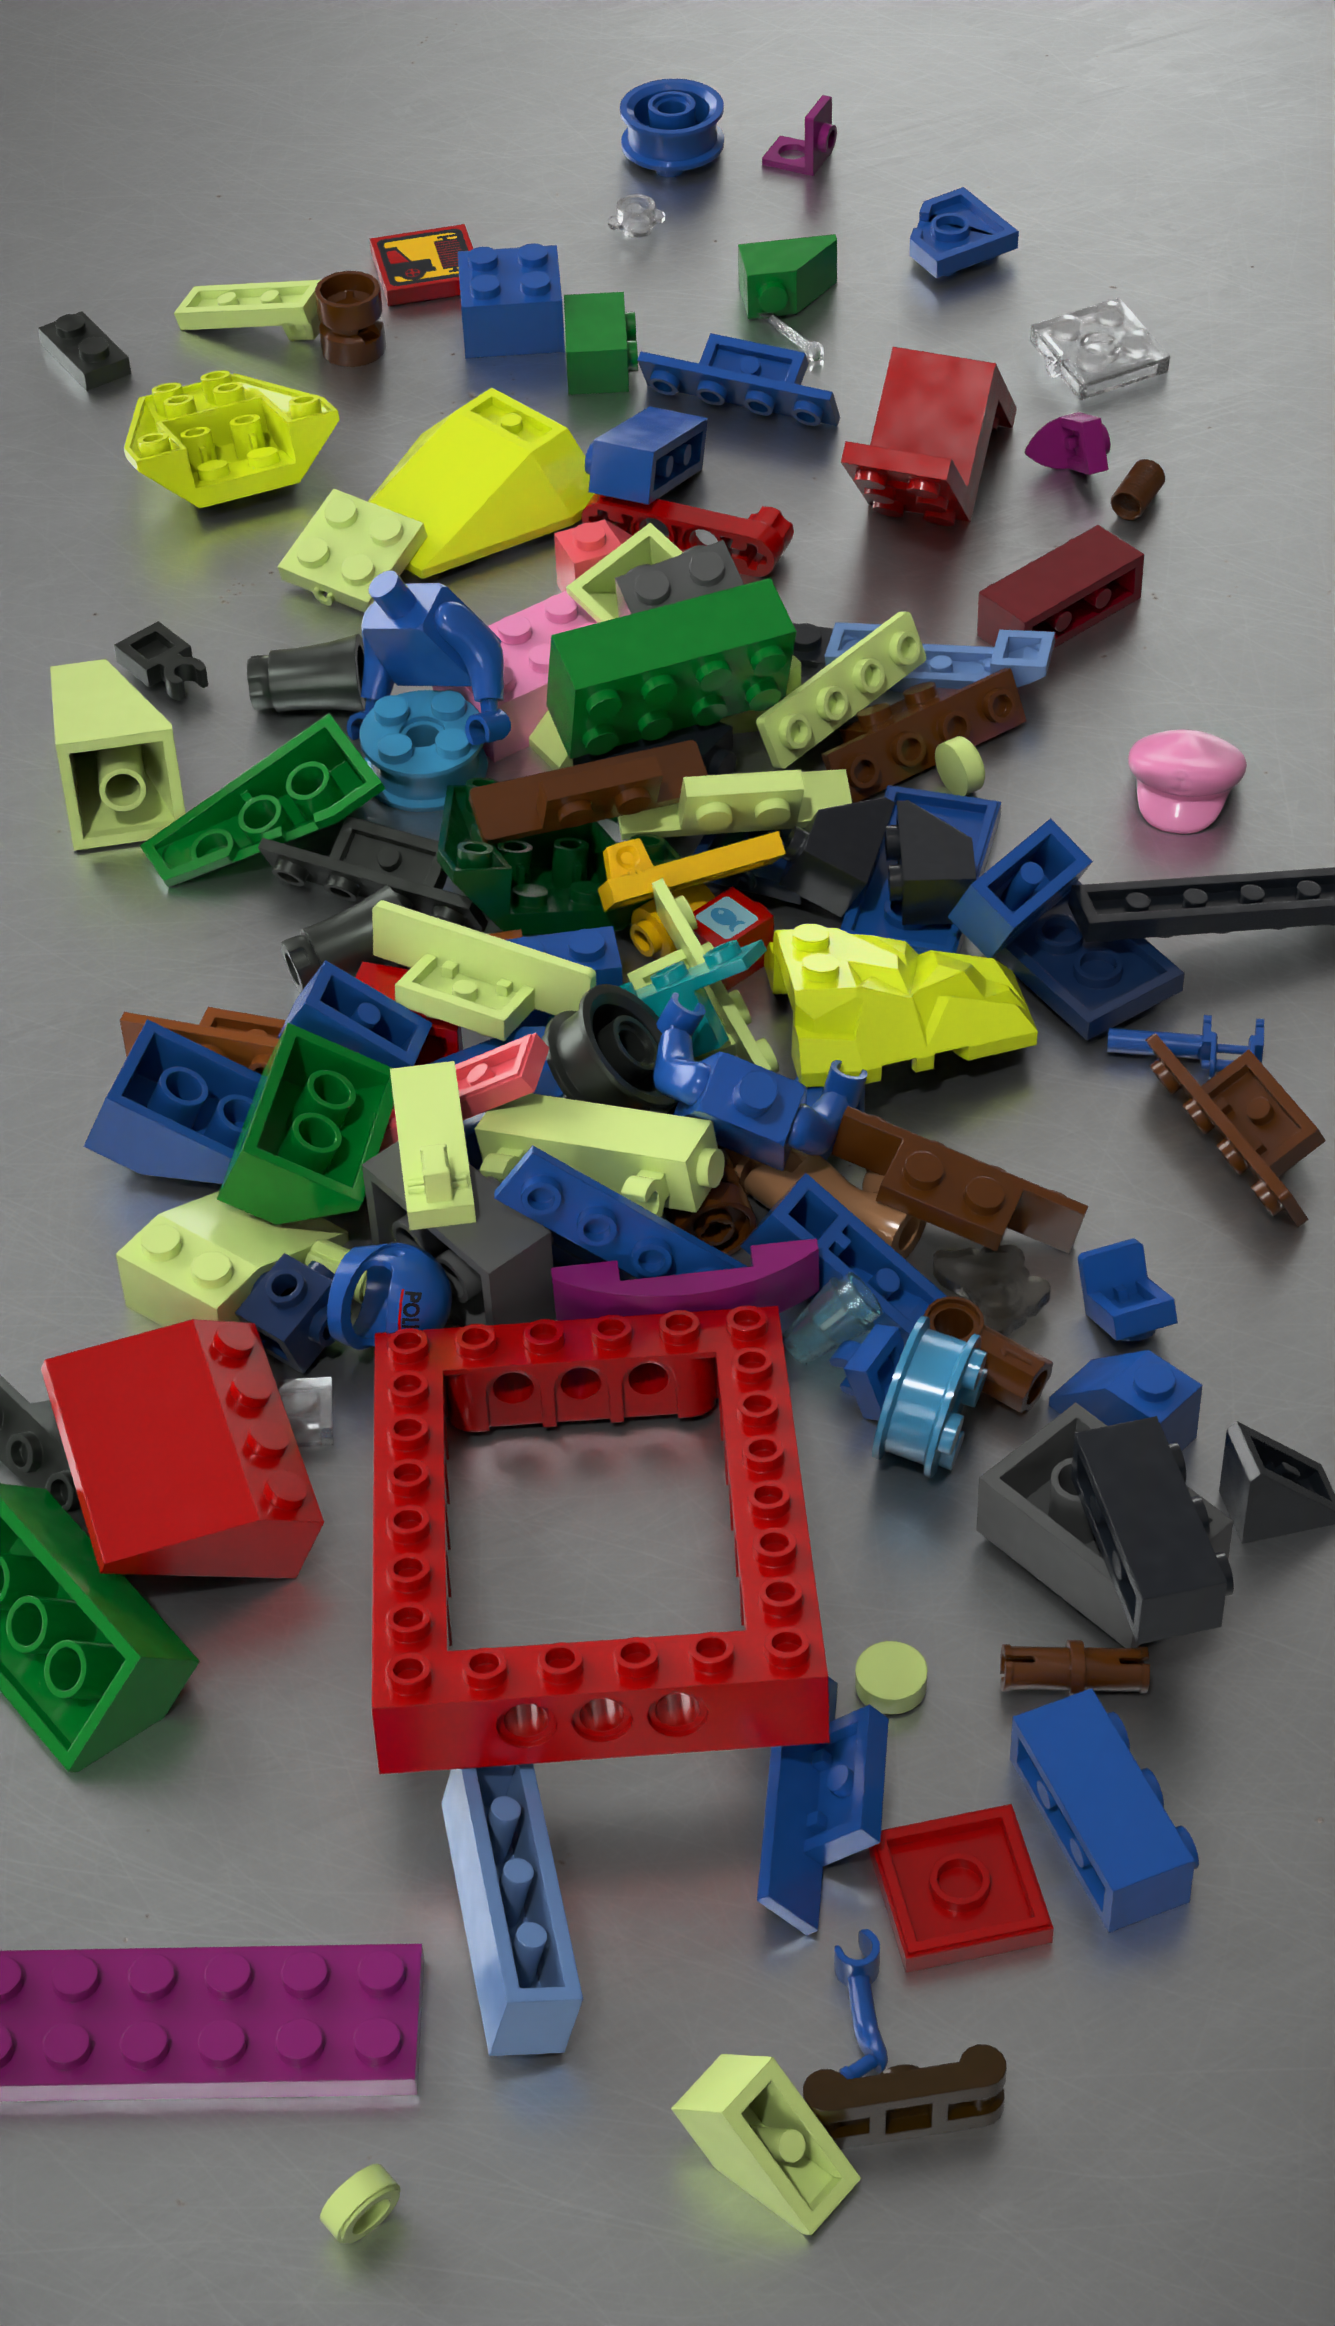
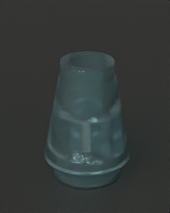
(835, 1315)

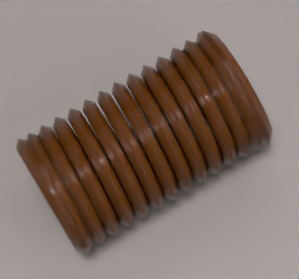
(1137, 489)

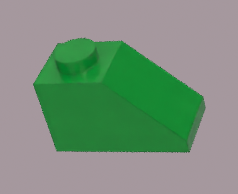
(786, 273)

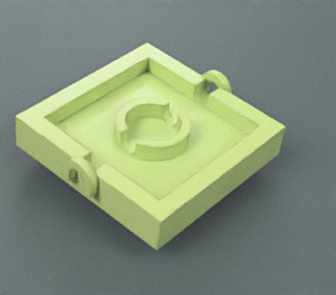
(348, 548)

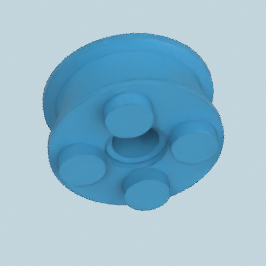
(420, 747)
(927, 1397)

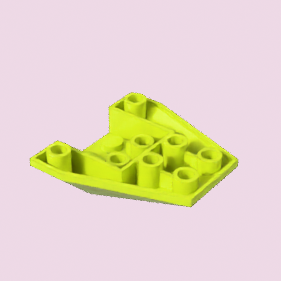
(227, 436)
(486, 482)

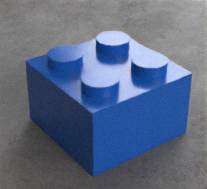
(511, 301)

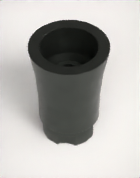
(309, 677)
(341, 940)

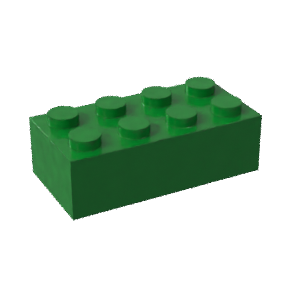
(669, 668)

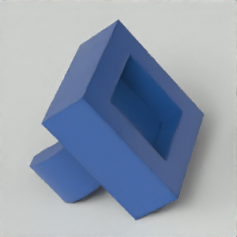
(870, 1367)

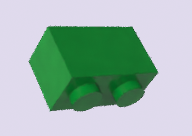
(599, 343)

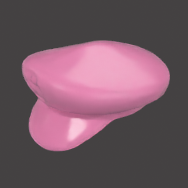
(1184, 778)

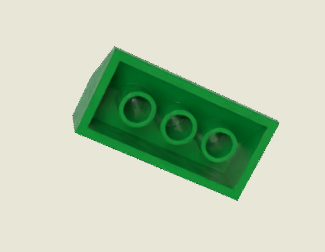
(77, 1645)

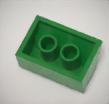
(309, 1131)

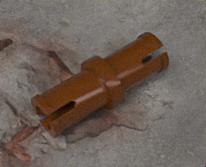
(1074, 1668)

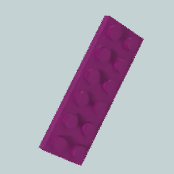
(210, 2022)

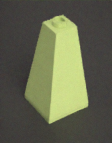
(112, 757)

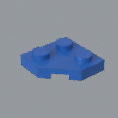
(958, 233)

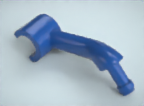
(858, 1977)

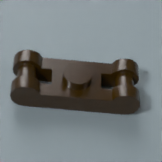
(909, 2099)

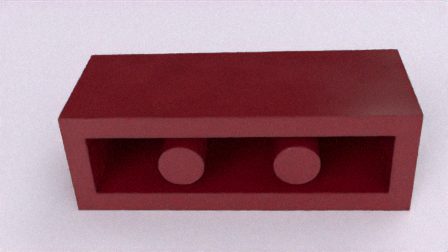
(1064, 588)

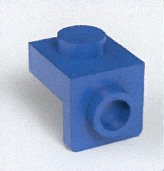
(1121, 1294)

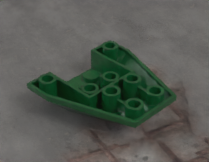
(539, 880)

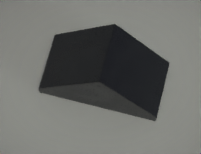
(1272, 1487)

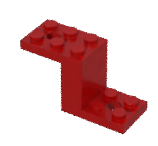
(930, 436)

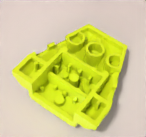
(887, 1004)

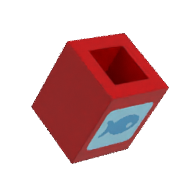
(734, 918)

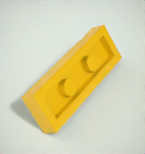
(632, 872)

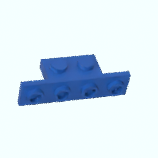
(745, 375)
(604, 1220)
(820, 1809)

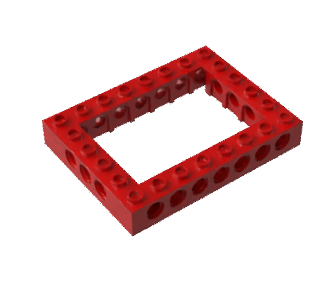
(601, 1695)

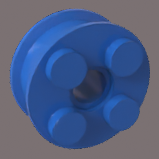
(672, 125)

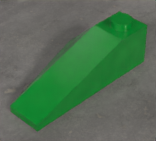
(283, 797)

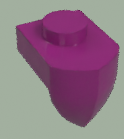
(1072, 443)

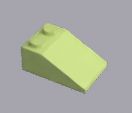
(207, 1258)

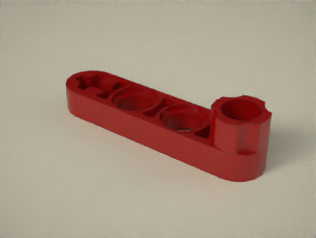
(755, 540)

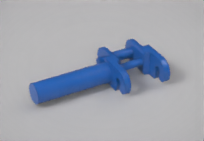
(1187, 1045)

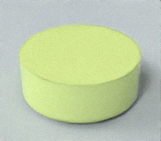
(960, 766)
(891, 1677)
(360, 2204)

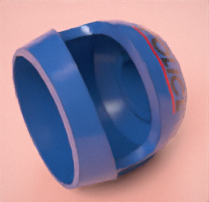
(401, 1292)

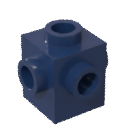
(291, 1311)

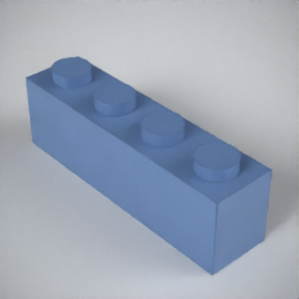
(512, 1909)

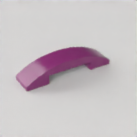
(778, 1276)

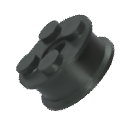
(606, 1050)

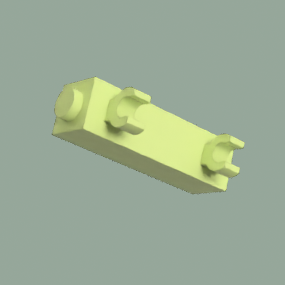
(635, 1152)

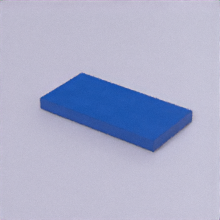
(877, 916)

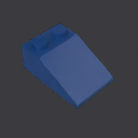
(174, 1109)

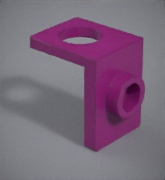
(817, 146)

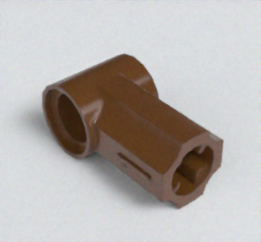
(1014, 1372)

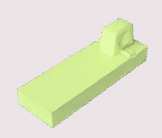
(253, 305)
(432, 1146)

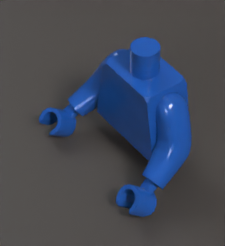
(430, 639)
(748, 1104)

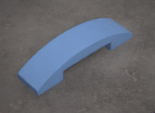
(959, 666)

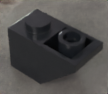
(931, 866)

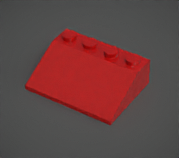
(184, 1454)

